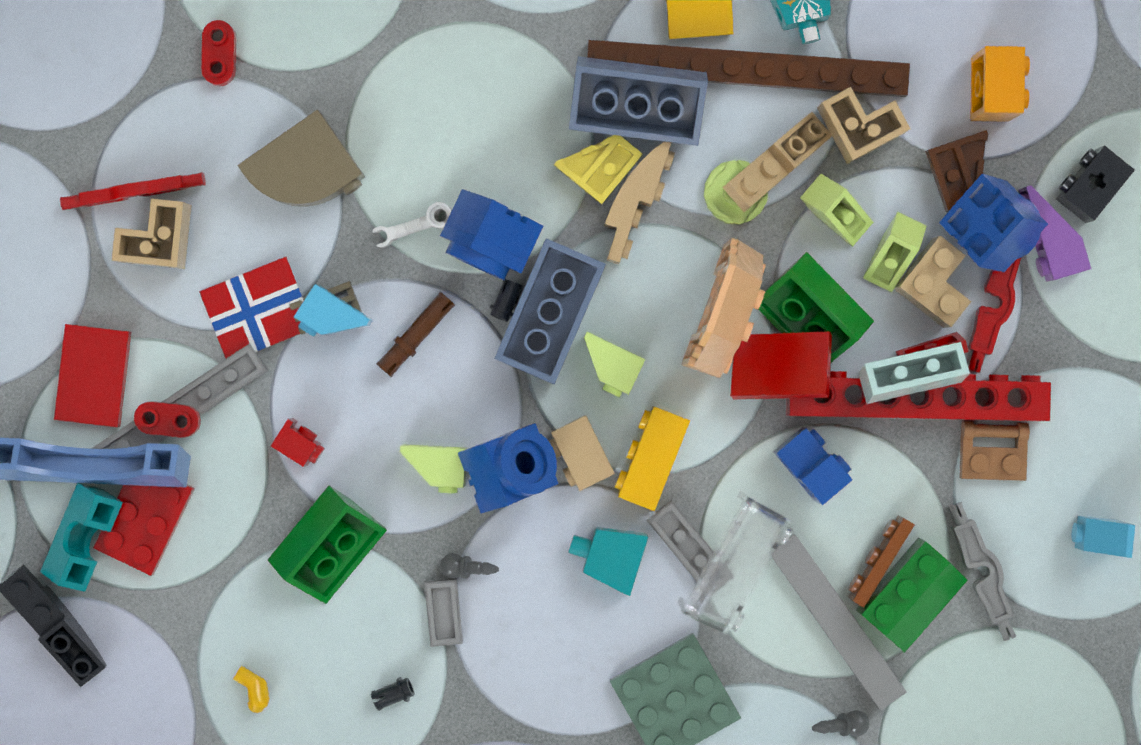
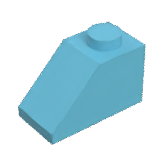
(328, 314)
(1103, 536)

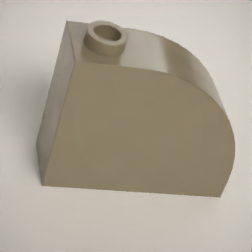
(304, 165)

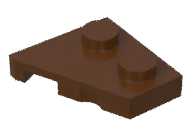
(957, 166)

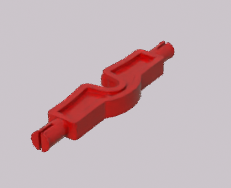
(125, 191)
(989, 319)

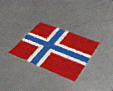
(254, 307)

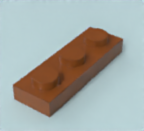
(879, 560)

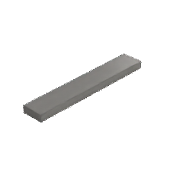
(201, 394)
(838, 622)

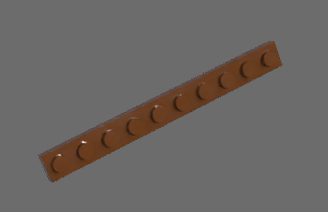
(765, 68)

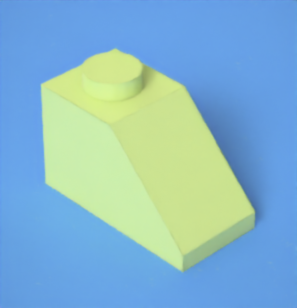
(837, 209)
(895, 251)
(613, 365)
(437, 465)

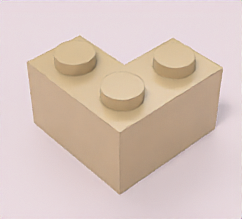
(854, 131)
(163, 242)
(927, 286)

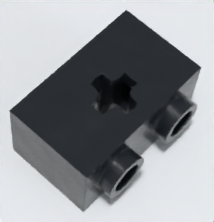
(1110, 176)

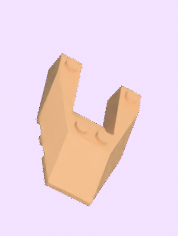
(727, 310)

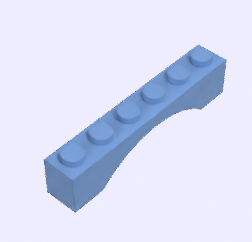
(139, 465)

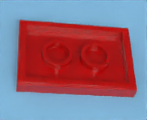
(782, 366)
(92, 375)

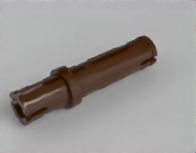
(415, 334)

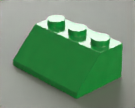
(812, 301)
(326, 545)
(912, 594)

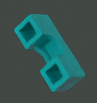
(69, 556)

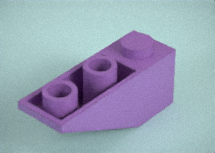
(1059, 246)

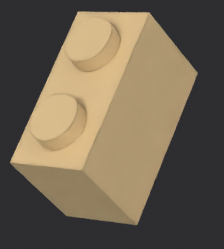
(582, 453)

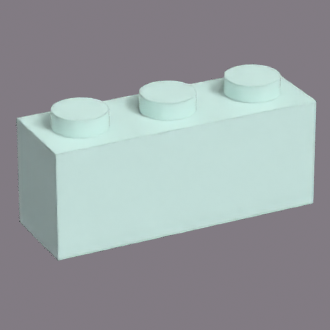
(913, 372)

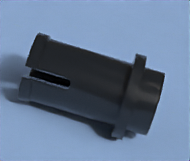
(505, 300)
(393, 693)

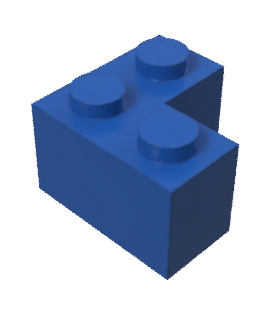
(814, 468)

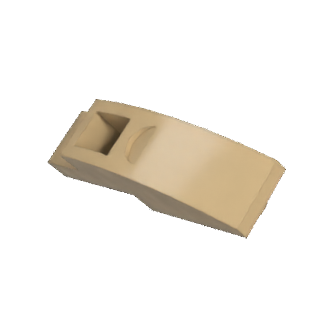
(777, 161)
(640, 187)

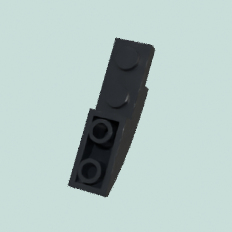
(54, 624)

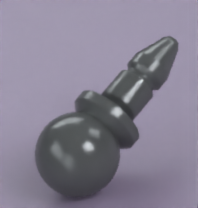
(455, 566)
(854, 723)

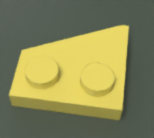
(600, 166)

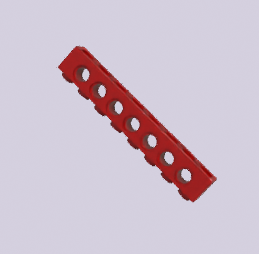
(1033, 406)

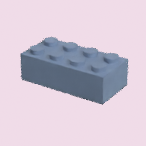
(638, 101)
(550, 311)

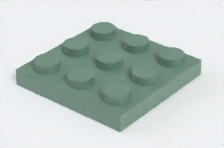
(675, 696)

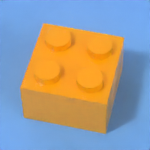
(999, 83)

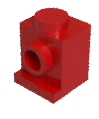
(298, 443)

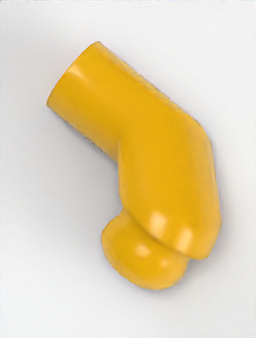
(256, 687)

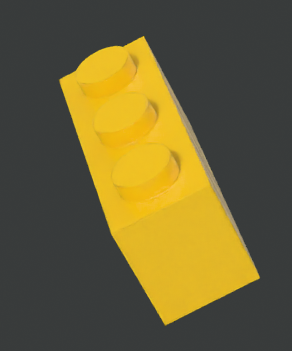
(651, 457)

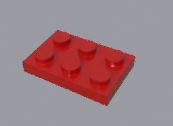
(144, 525)

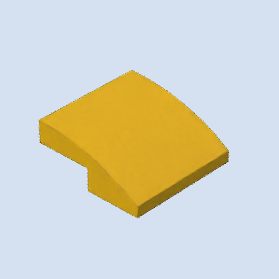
(699, 18)

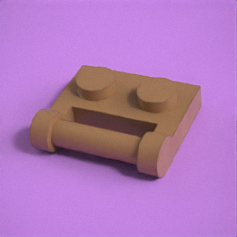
(994, 462)

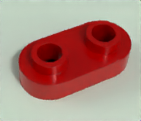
(218, 52)
(166, 419)

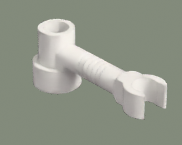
(425, 222)

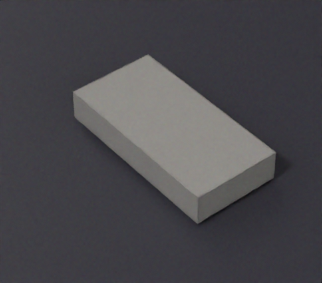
(443, 612)

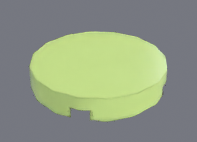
(718, 200)

